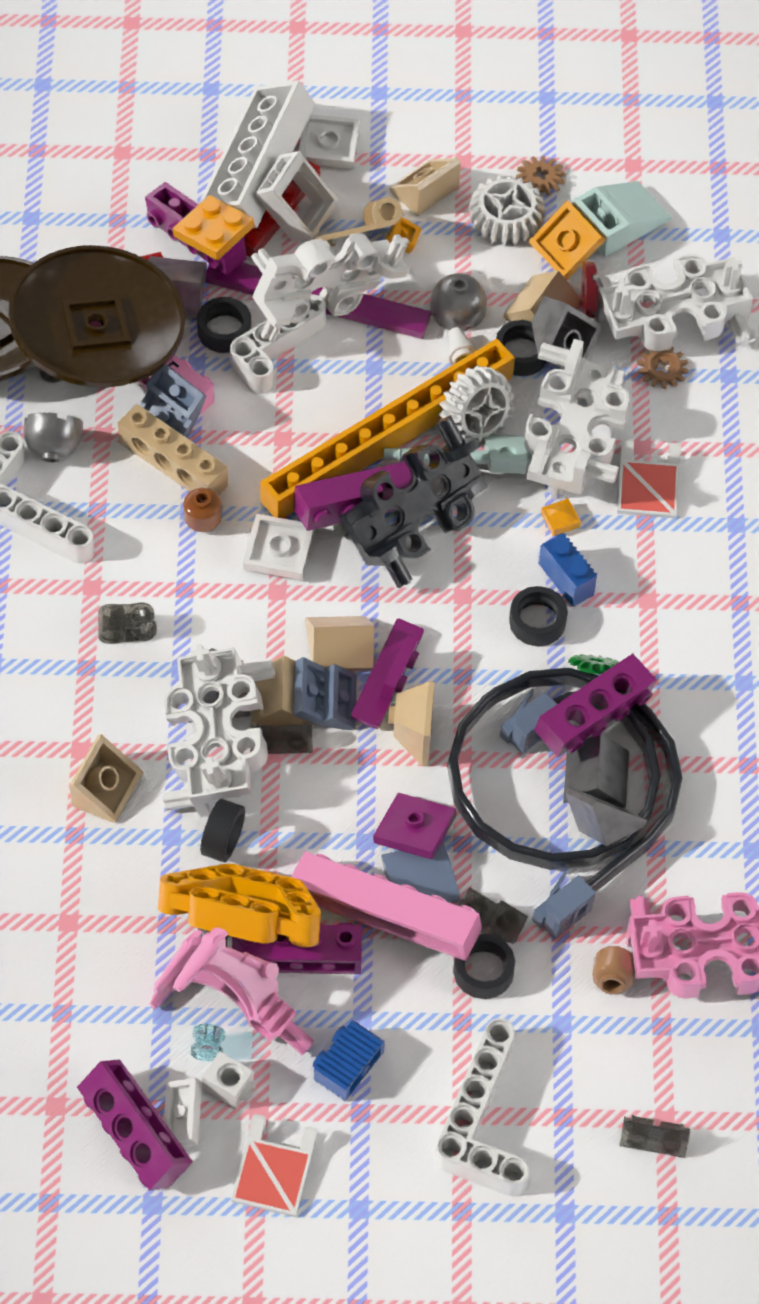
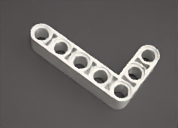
(44, 518)
(474, 1111)

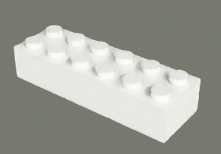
(264, 131)

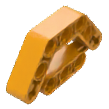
(243, 903)

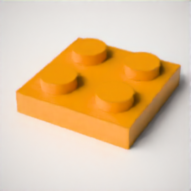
(213, 227)
(567, 240)

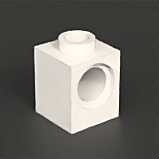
(223, 1068)

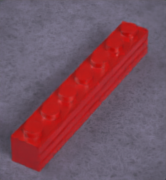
(260, 236)

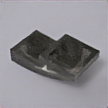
(495, 918)

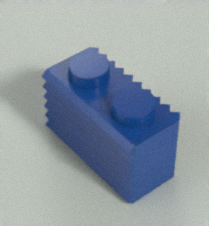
(567, 569)
(348, 1059)

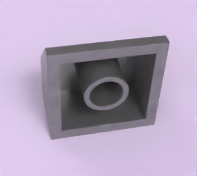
(561, 324)

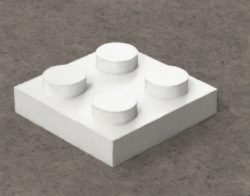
(330, 140)
(278, 547)

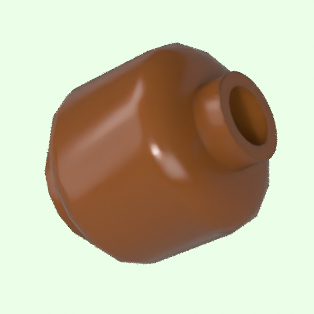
(202, 509)

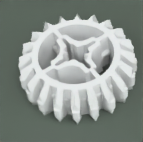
(507, 209)
(478, 402)

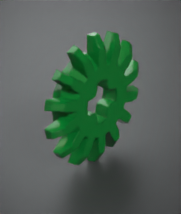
(591, 663)

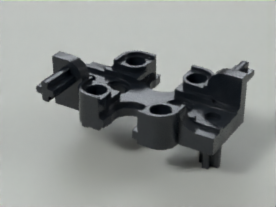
(386, 544)

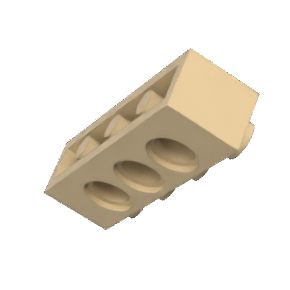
(171, 452)

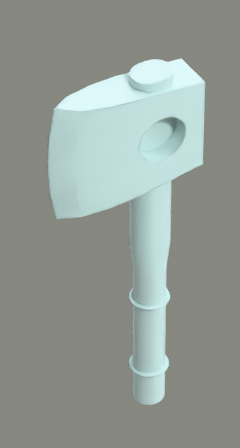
(500, 452)

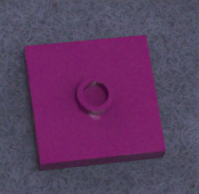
(414, 825)

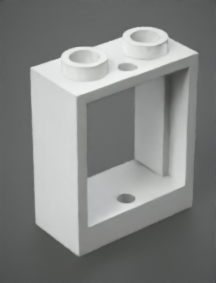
(269, 193)

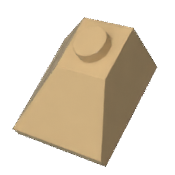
(413, 720)

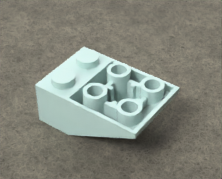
(621, 213)

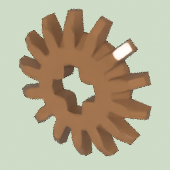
(550, 182)
(665, 357)

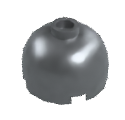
(458, 301)
(52, 435)

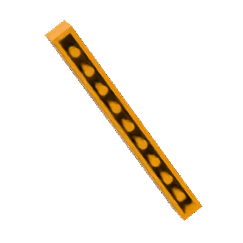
(385, 428)

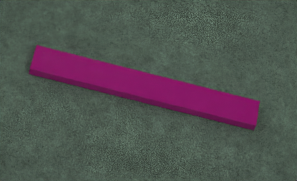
(370, 311)

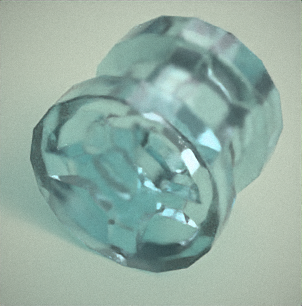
(207, 1041)

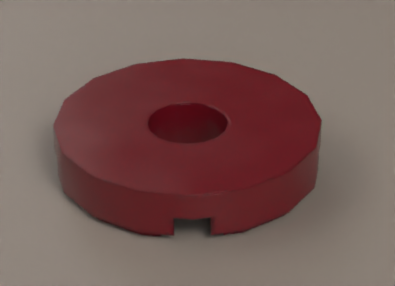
(589, 290)

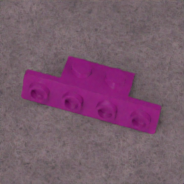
(388, 673)

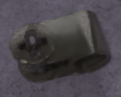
(124, 623)

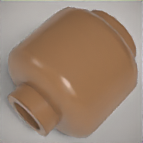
(613, 970)

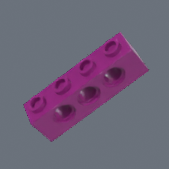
(626, 675)
(119, 1105)

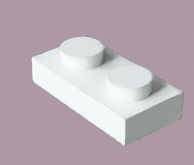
(183, 1109)

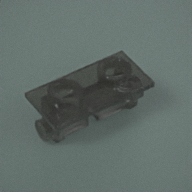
(287, 738)
(664, 1139)

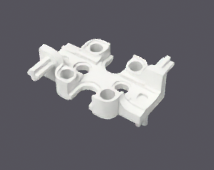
(292, 277)
(725, 306)
(606, 404)
(230, 774)

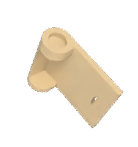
(375, 214)

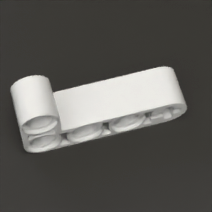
(254, 355)

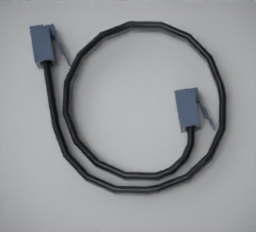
(576, 898)

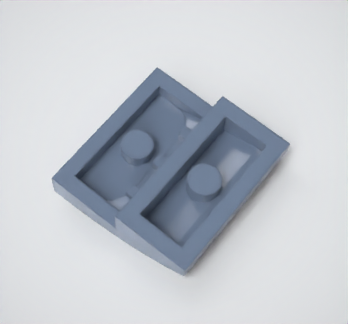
(173, 400)
(324, 694)
(423, 874)

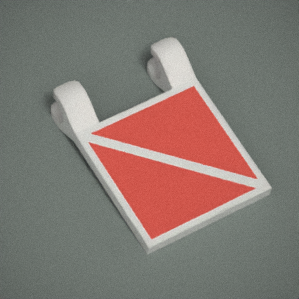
(648, 486)
(272, 1173)

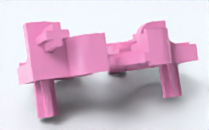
(658, 958)

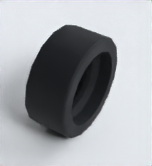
(222, 307)
(521, 330)
(540, 596)
(222, 830)
(491, 988)

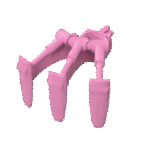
(239, 976)

